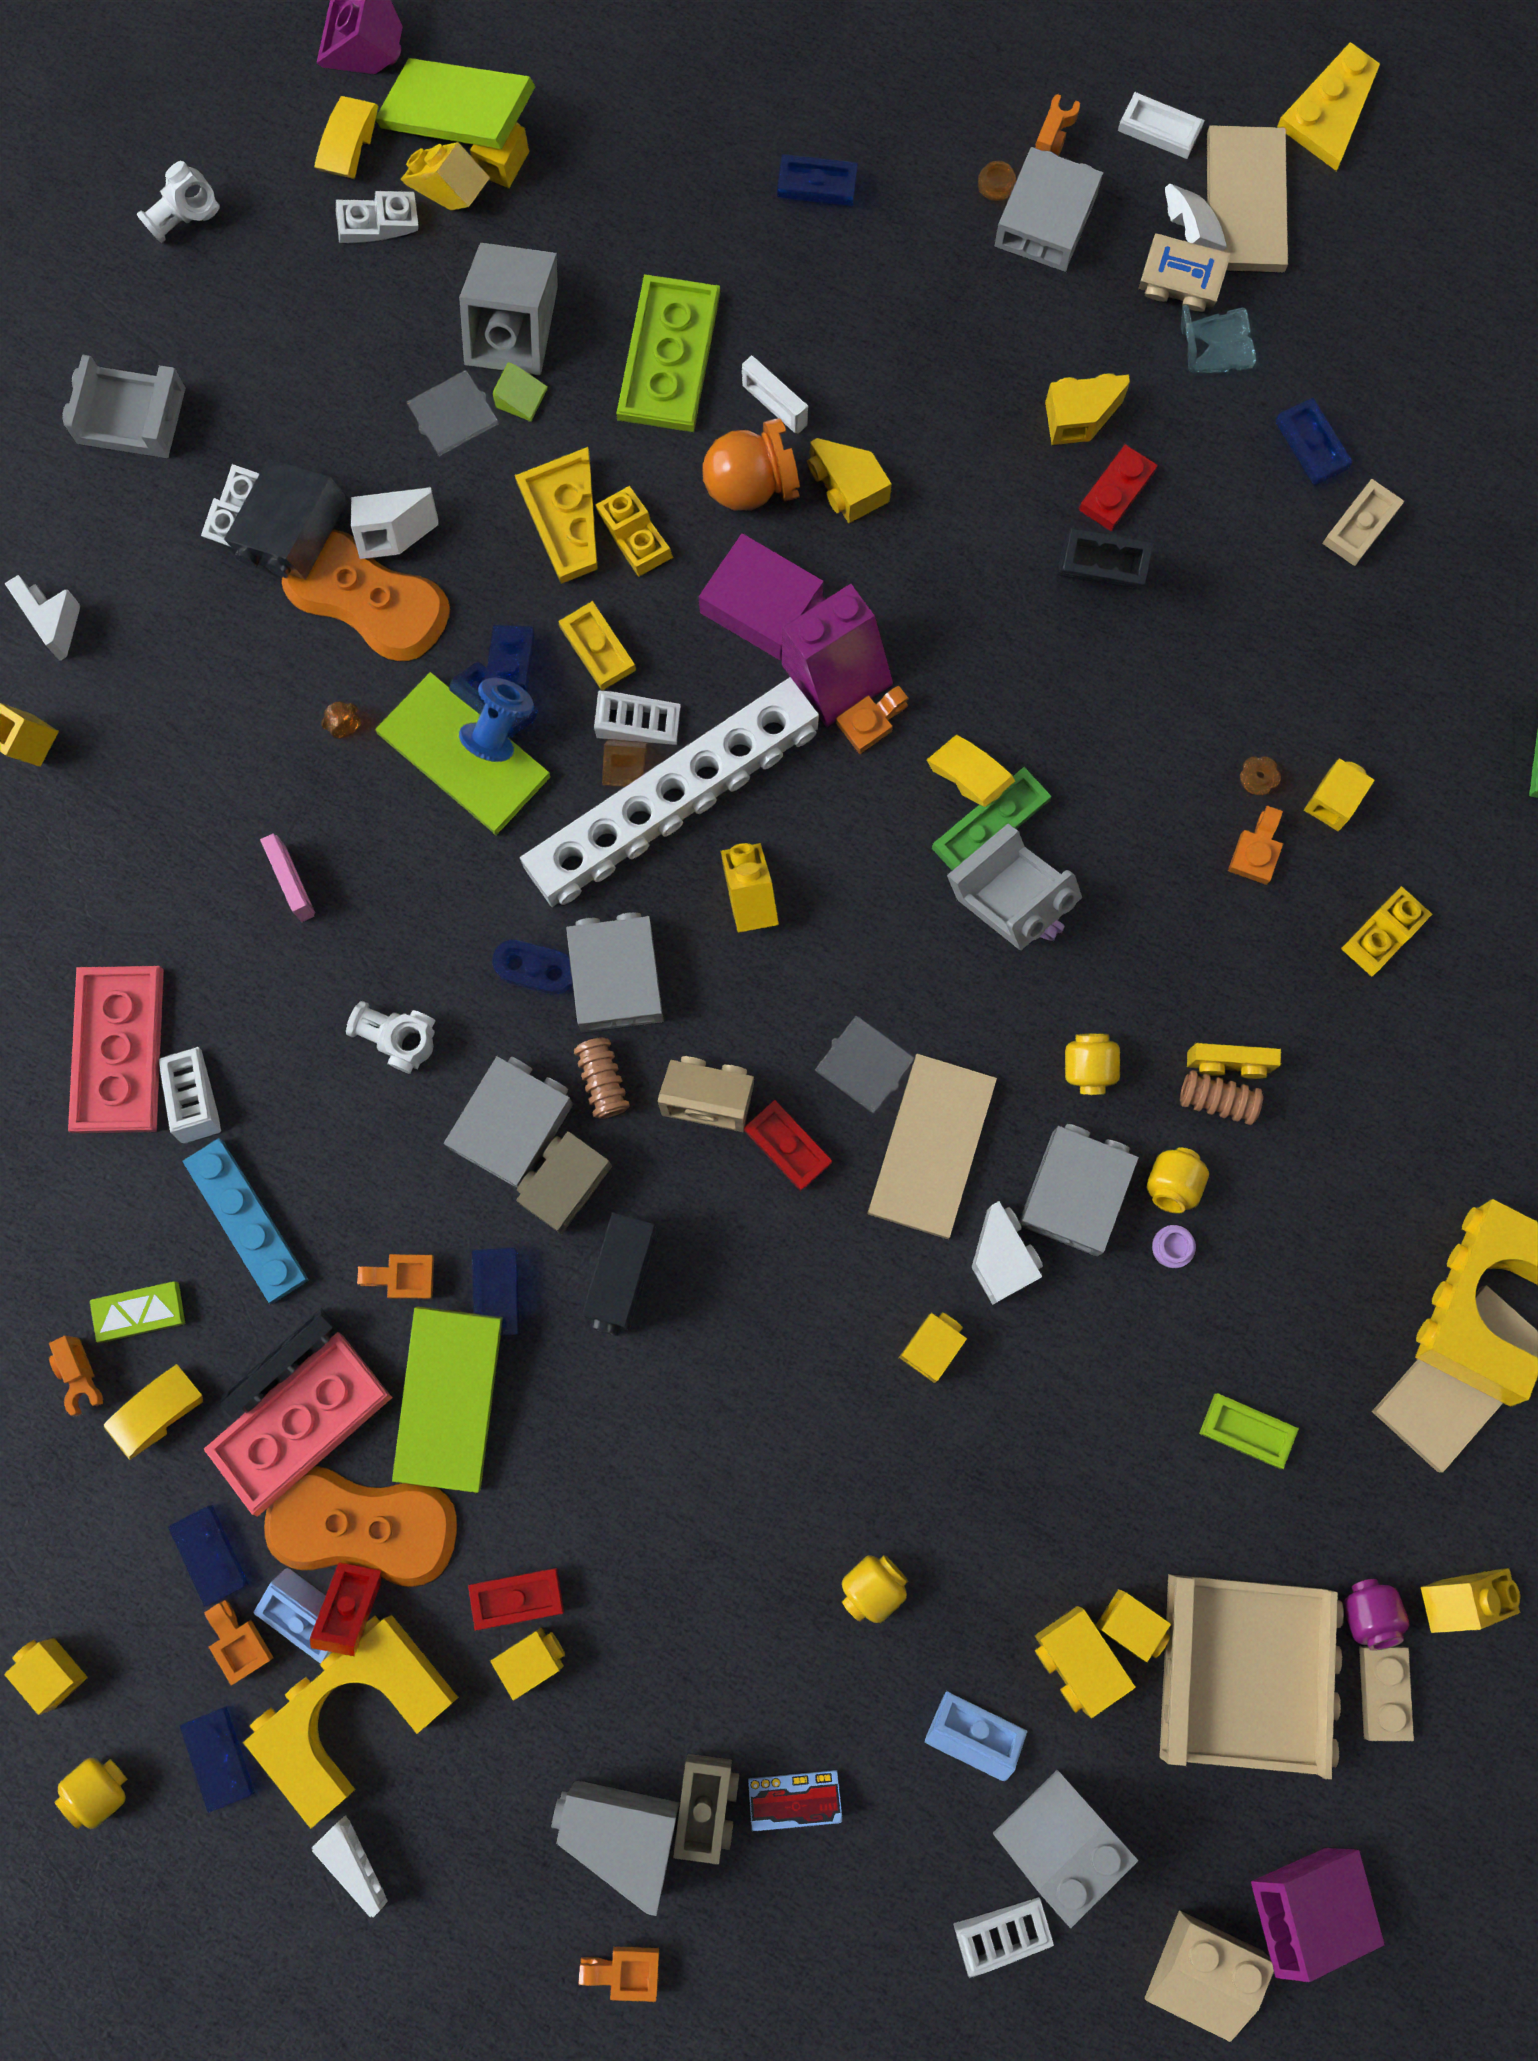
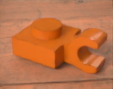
(1051, 136)
(868, 722)
(1257, 852)
(406, 1276)
(72, 1365)
(239, 1648)
(630, 1974)

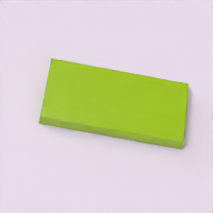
(455, 103)
(668, 353)
(427, 735)
(447, 1399)

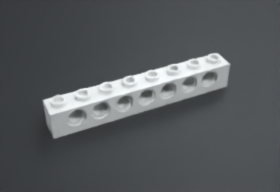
(781, 705)

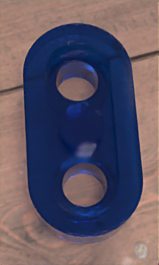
(535, 966)

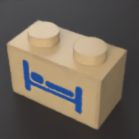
(1184, 272)

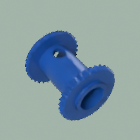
(502, 705)

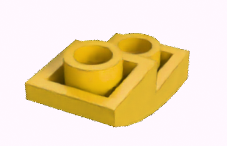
(343, 137)
(634, 531)
(972, 770)
(1386, 931)
(151, 1410)

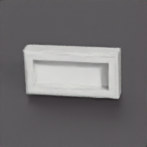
(1160, 125)
(774, 395)

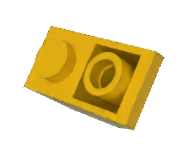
(445, 175)
(1083, 406)
(851, 476)
(749, 887)
(1471, 1601)

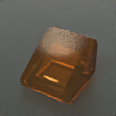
(623, 762)

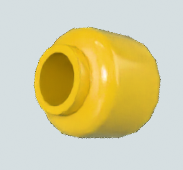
(1092, 1063)
(1177, 1180)
(874, 1589)
(91, 1793)

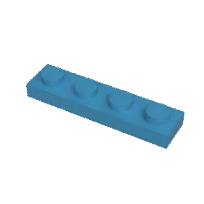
(245, 1221)

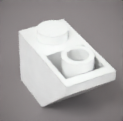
(391, 521)
(1001, 1257)

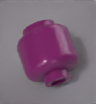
(1376, 1615)

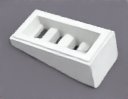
(622, 703)
(193, 1121)
(348, 1863)
(1009, 1953)

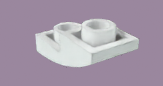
(1197, 217)
(370, 220)
(224, 511)

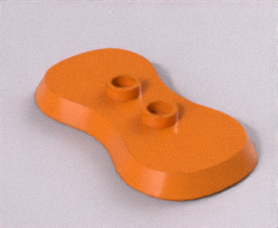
(389, 609)
(392, 1529)

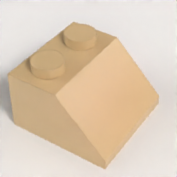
(706, 1093)
(1209, 1977)

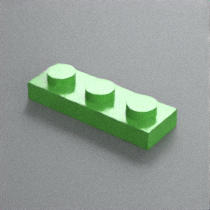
(976, 828)

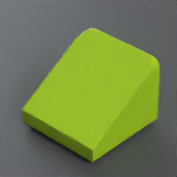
(518, 392)

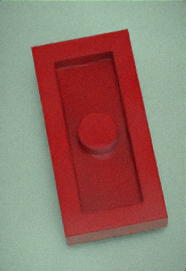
(1118, 487)
(787, 1145)
(516, 1599)
(346, 1609)

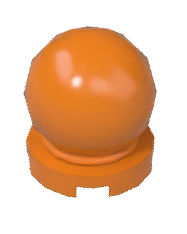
(748, 468)

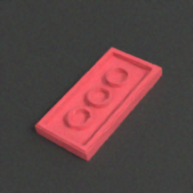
(116, 1049)
(297, 1424)

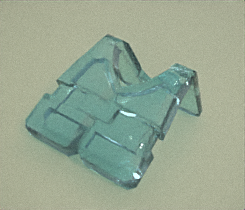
(1227, 339)

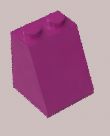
(836, 654)

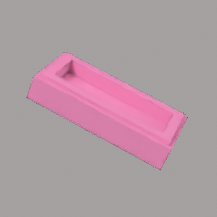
(288, 877)

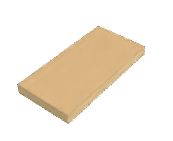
(1249, 194)
(932, 1146)
(1440, 1412)

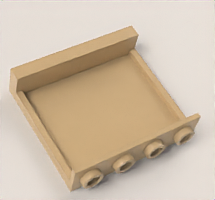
(1251, 1675)

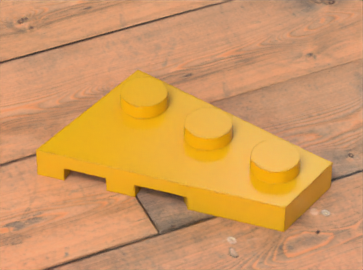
(1331, 106)
(563, 512)

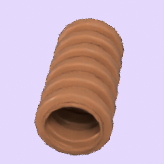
(601, 1078)
(1221, 1097)

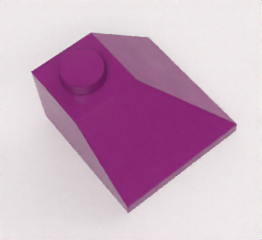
(360, 36)

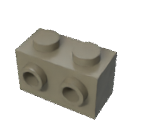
(563, 1181)
(702, 1809)

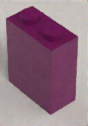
(759, 594)
(1317, 1914)

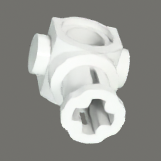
(175, 206)
(392, 1033)

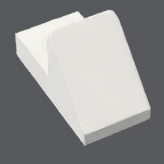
(51, 618)

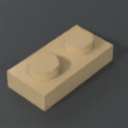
(1363, 522)
(1386, 1694)

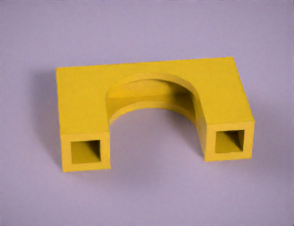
(1456, 1335)
(289, 1740)

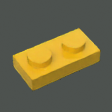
(597, 645)
(1251, 1061)

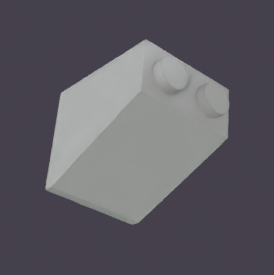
(508, 307)
(619, 1838)
(1064, 1848)

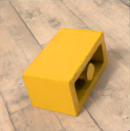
(1084, 1662)

